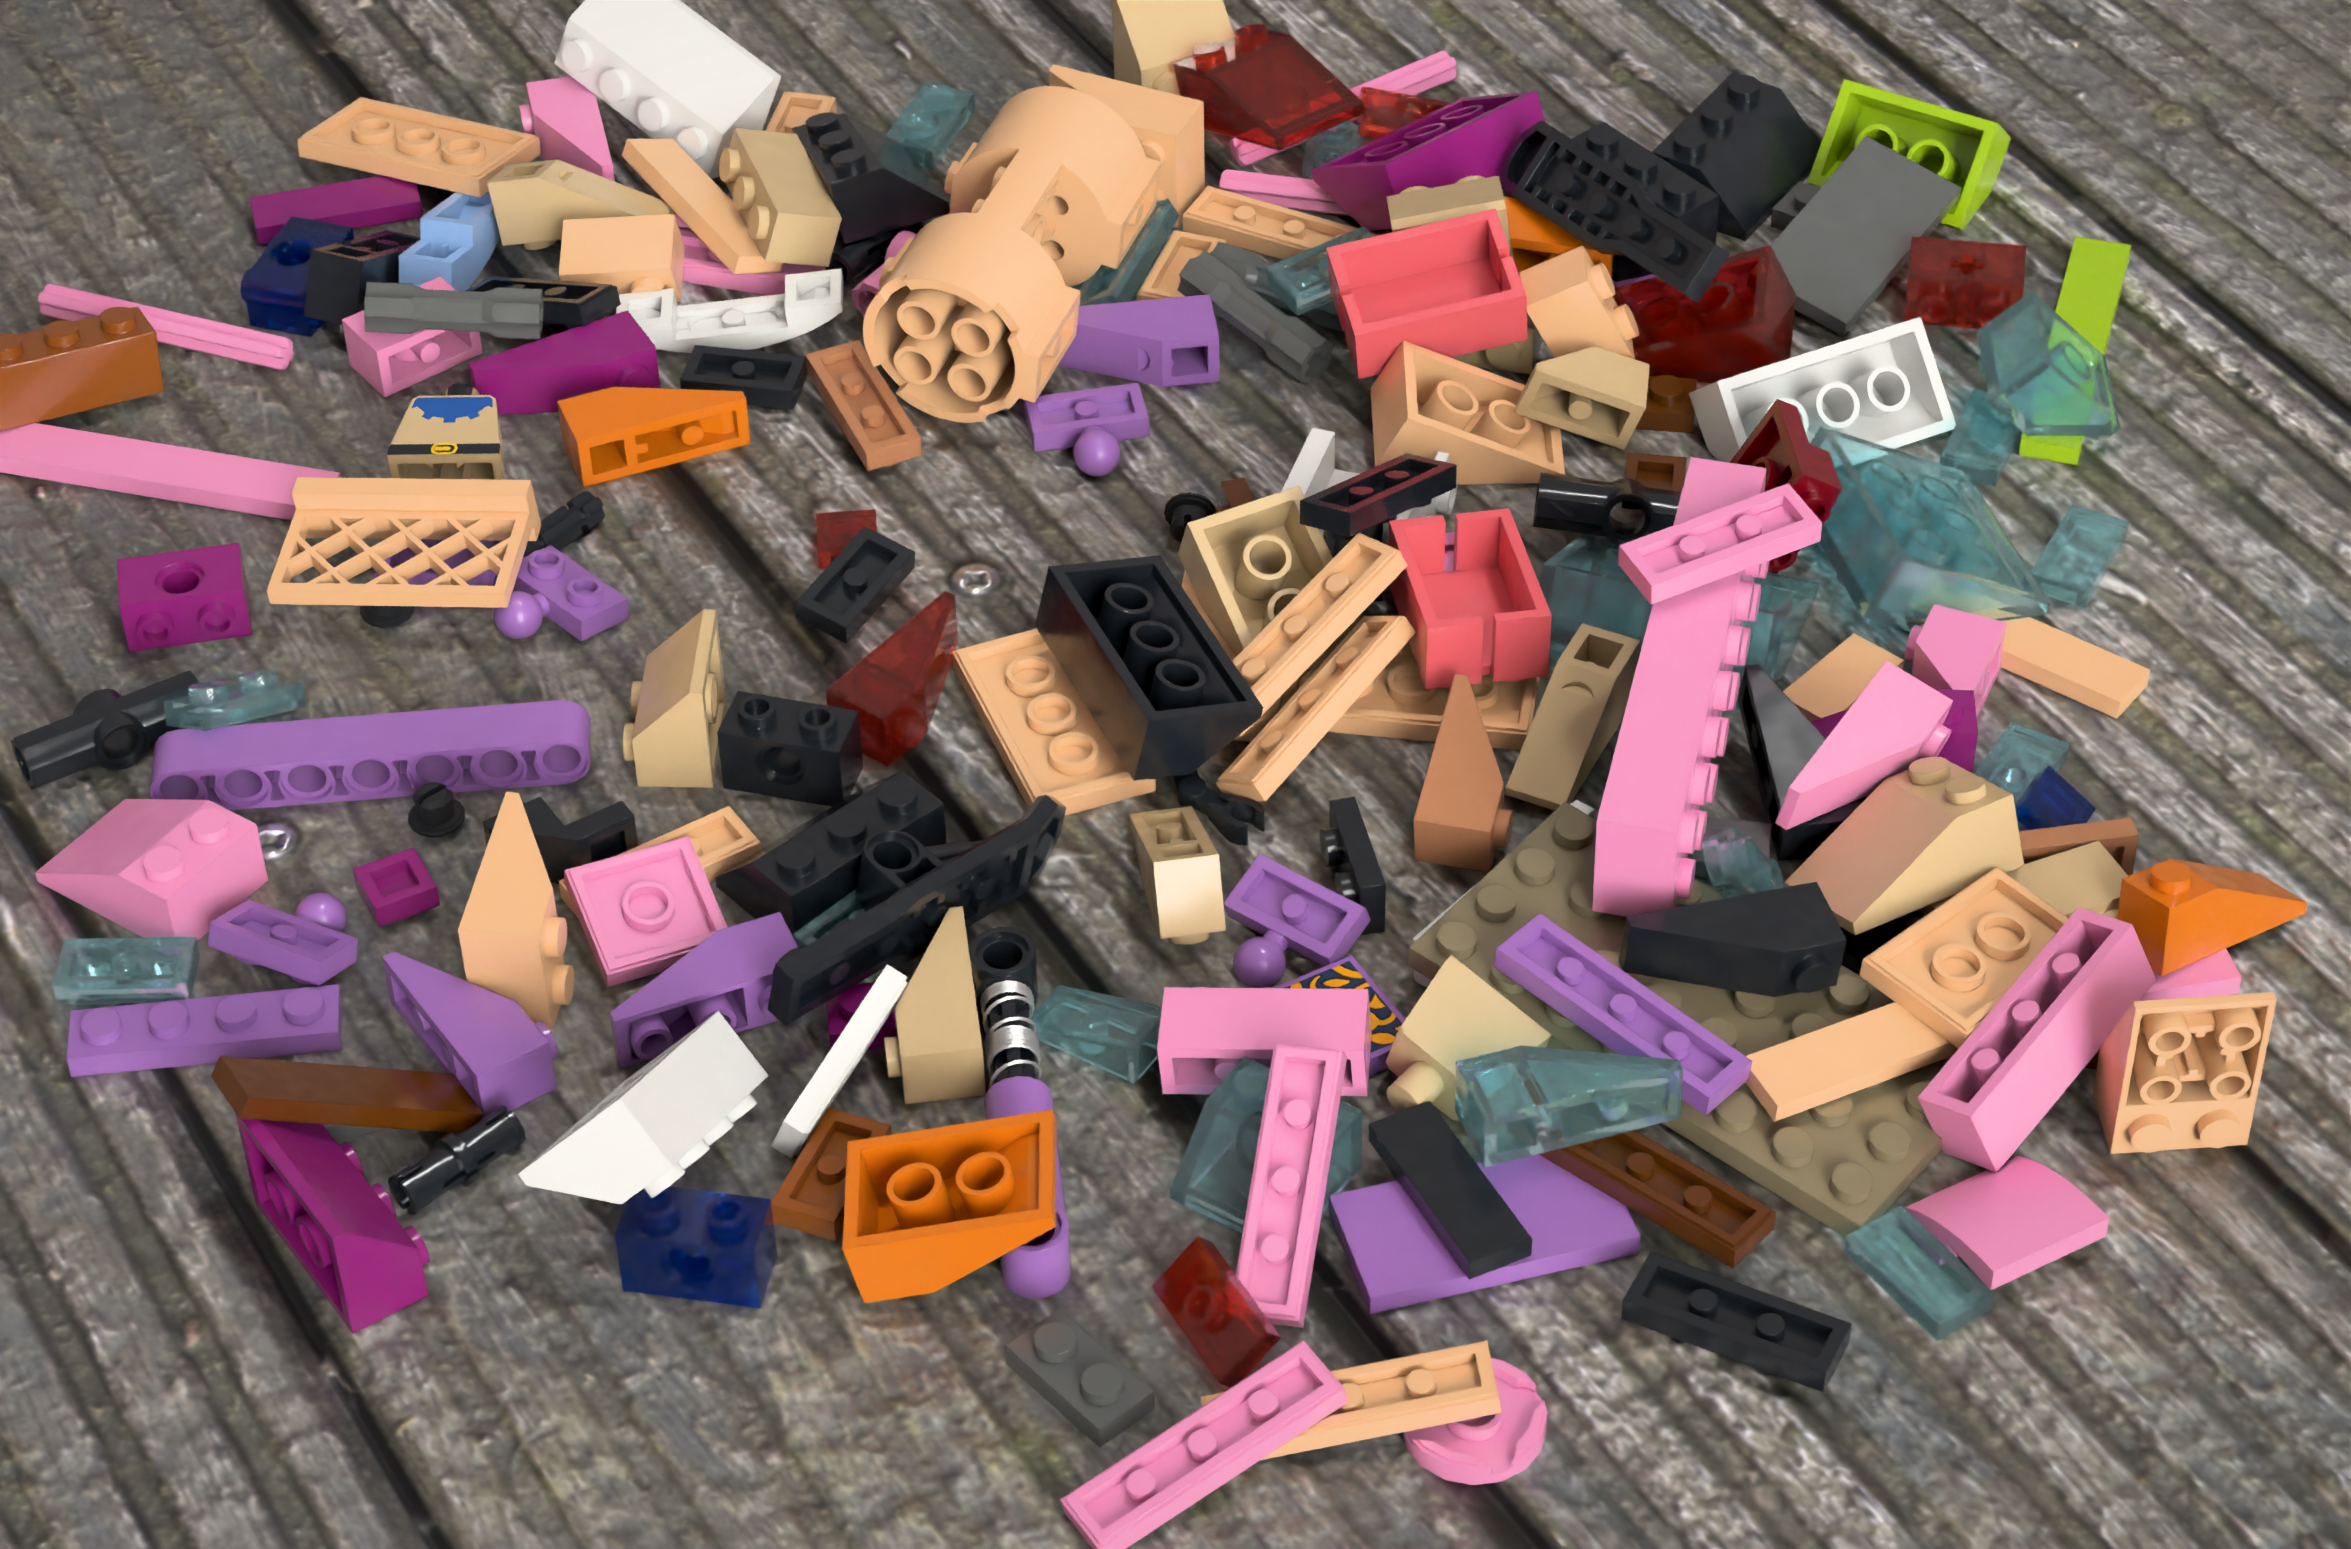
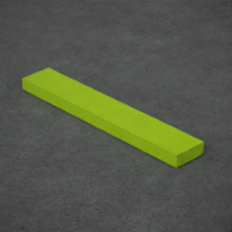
(2089, 306)

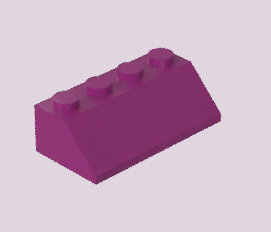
(1430, 152)

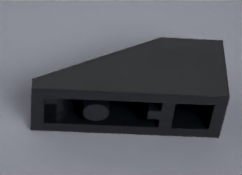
(342, 271)
(1780, 748)
(1744, 943)

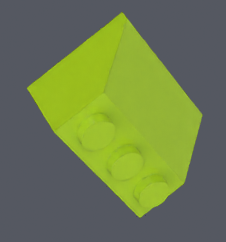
(1938, 138)

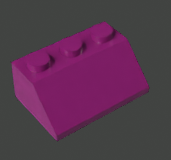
(334, 1220)

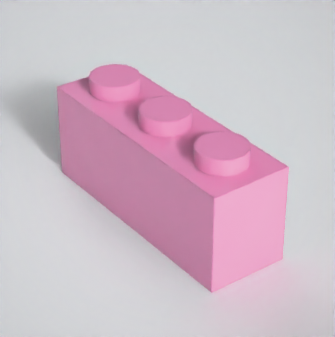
(1212, 1029)

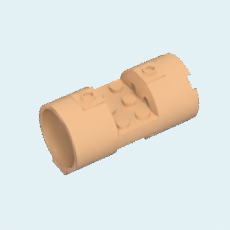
(985, 293)

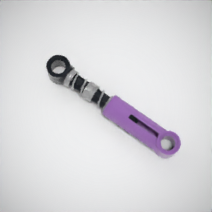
(1006, 996)

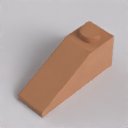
(1462, 797)

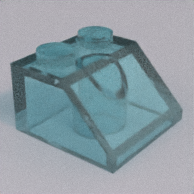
(2045, 374)
(1223, 1147)

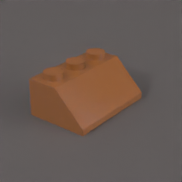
(77, 366)

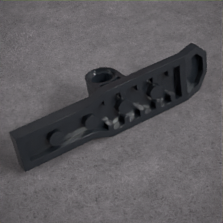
(1607, 209)
(907, 897)

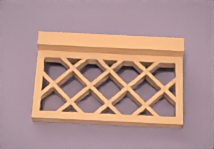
(403, 515)

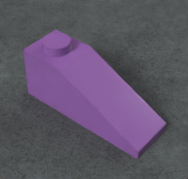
(474, 1034)

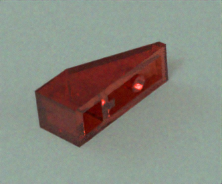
(900, 682)

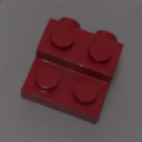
(1785, 452)

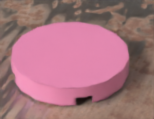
(1486, 1446)

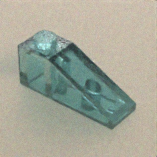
(1556, 1098)

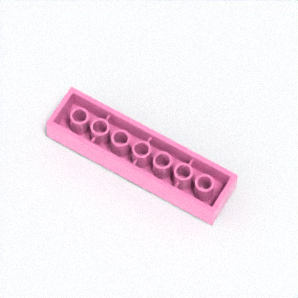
(1675, 720)

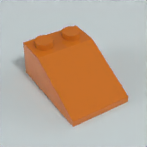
(946, 1201)

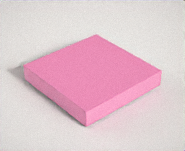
(644, 908)

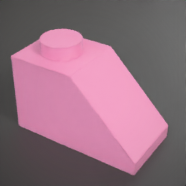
(1957, 651)

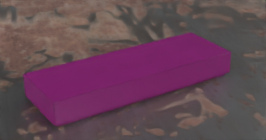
(346, 203)

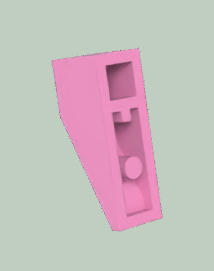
(567, 124)
(1877, 738)

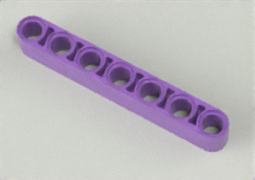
(374, 755)

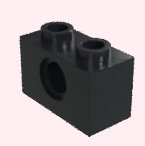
(790, 749)

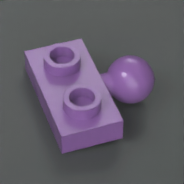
(1090, 423)
(564, 593)
(1290, 915)
(301, 945)

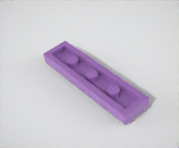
(1620, 1010)
(204, 1029)

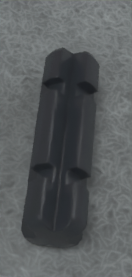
(565, 524)

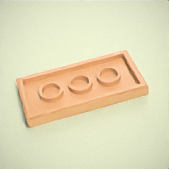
(417, 146)
(1403, 709)
(1042, 724)

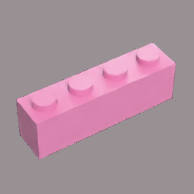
(2036, 1039)

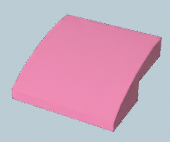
(2011, 1220)

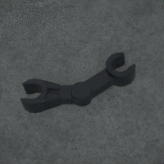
(1223, 810)

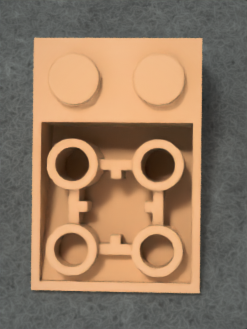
(2183, 1072)

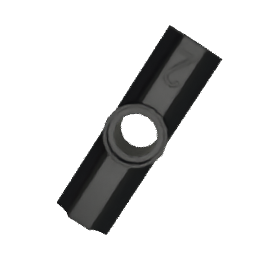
(1586, 505)
(101, 730)

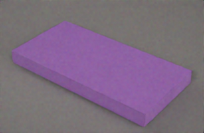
(1405, 1262)

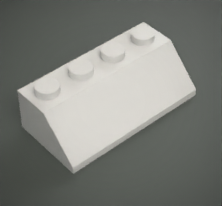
(668, 73)
(1866, 387)
(654, 1120)

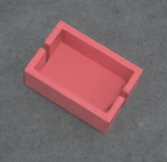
(1428, 285)
(1481, 614)

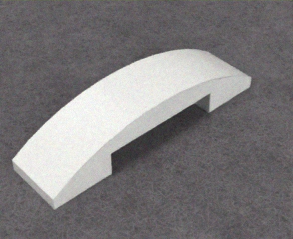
(738, 323)

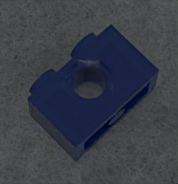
(279, 278)
(697, 1246)

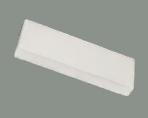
(840, 1062)

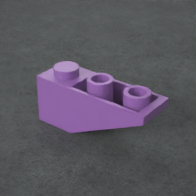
(1148, 341)
(721, 974)

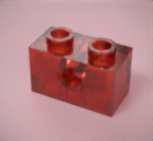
(1962, 281)

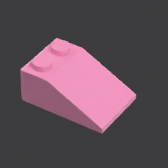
(161, 866)

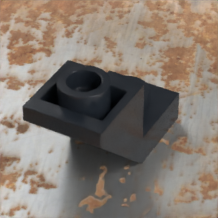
(579, 842)

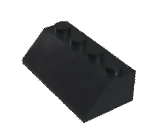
(1144, 664)

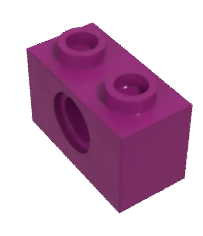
(184, 597)

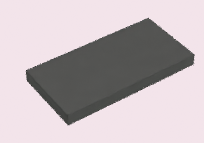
(1859, 232)

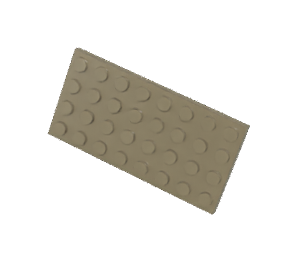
(1830, 1161)

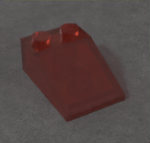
(1265, 88)
(1732, 330)

